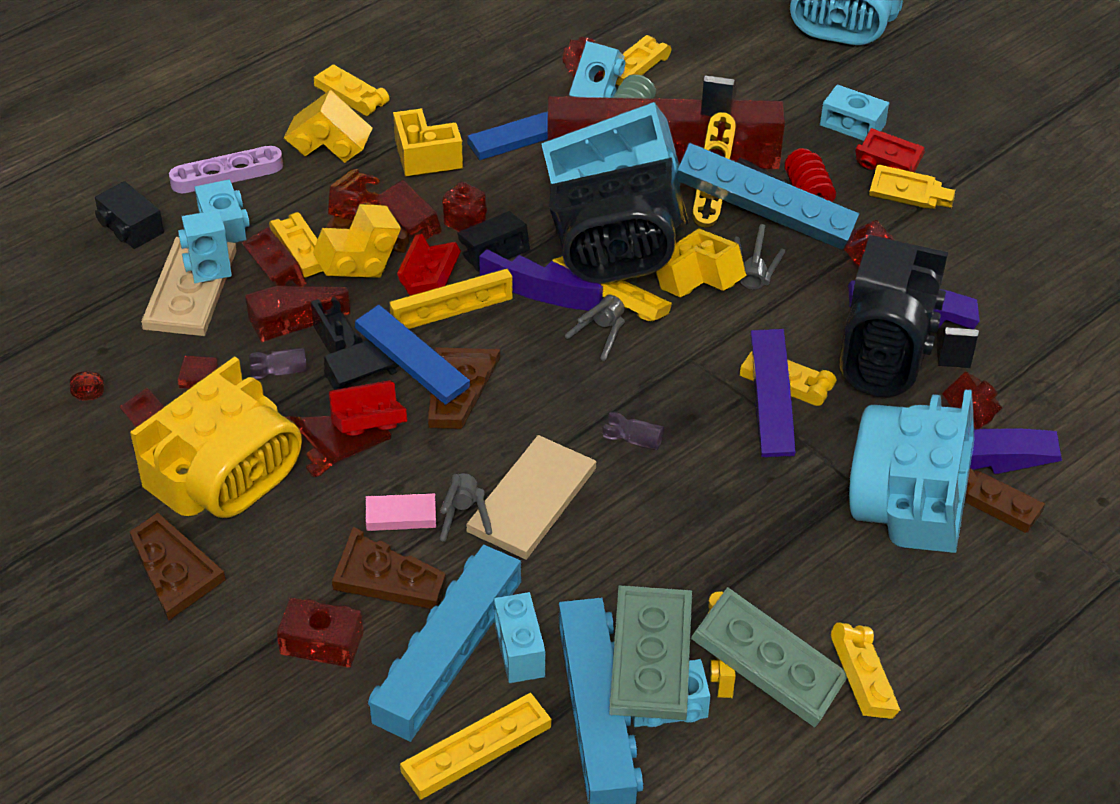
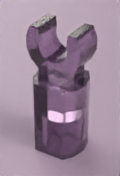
(278, 363)
(633, 431)

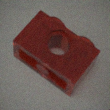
(320, 632)

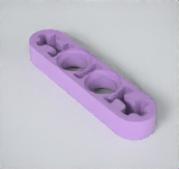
(185, 178)

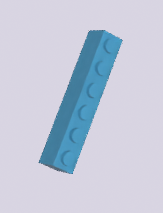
(766, 196)
(444, 643)
(601, 737)

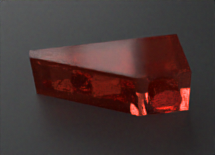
(288, 308)

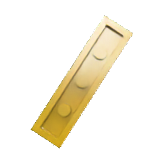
(453, 299)
(644, 303)
(475, 746)

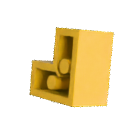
(329, 123)
(426, 147)
(362, 248)
(702, 259)

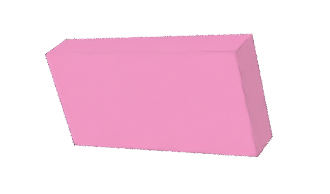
(400, 512)

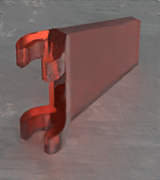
(331, 443)

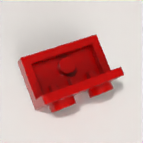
(888, 151)
(427, 266)
(366, 407)

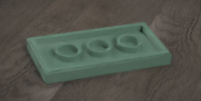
(651, 653)
(770, 656)

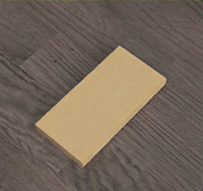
(178, 302)
(532, 496)

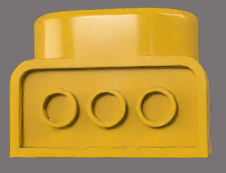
(216, 446)

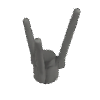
(755, 266)
(605, 314)
(462, 495)

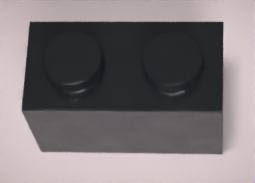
(128, 215)

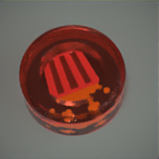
(86, 385)

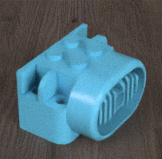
(844, 20)
(611, 144)
(914, 471)

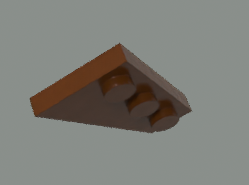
(477, 367)
(174, 565)
(380, 573)

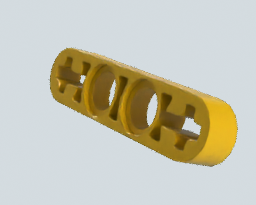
(728, 136)

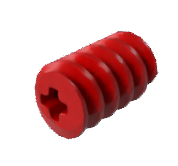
(809, 174)

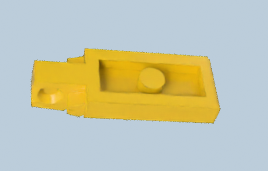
(910, 188)

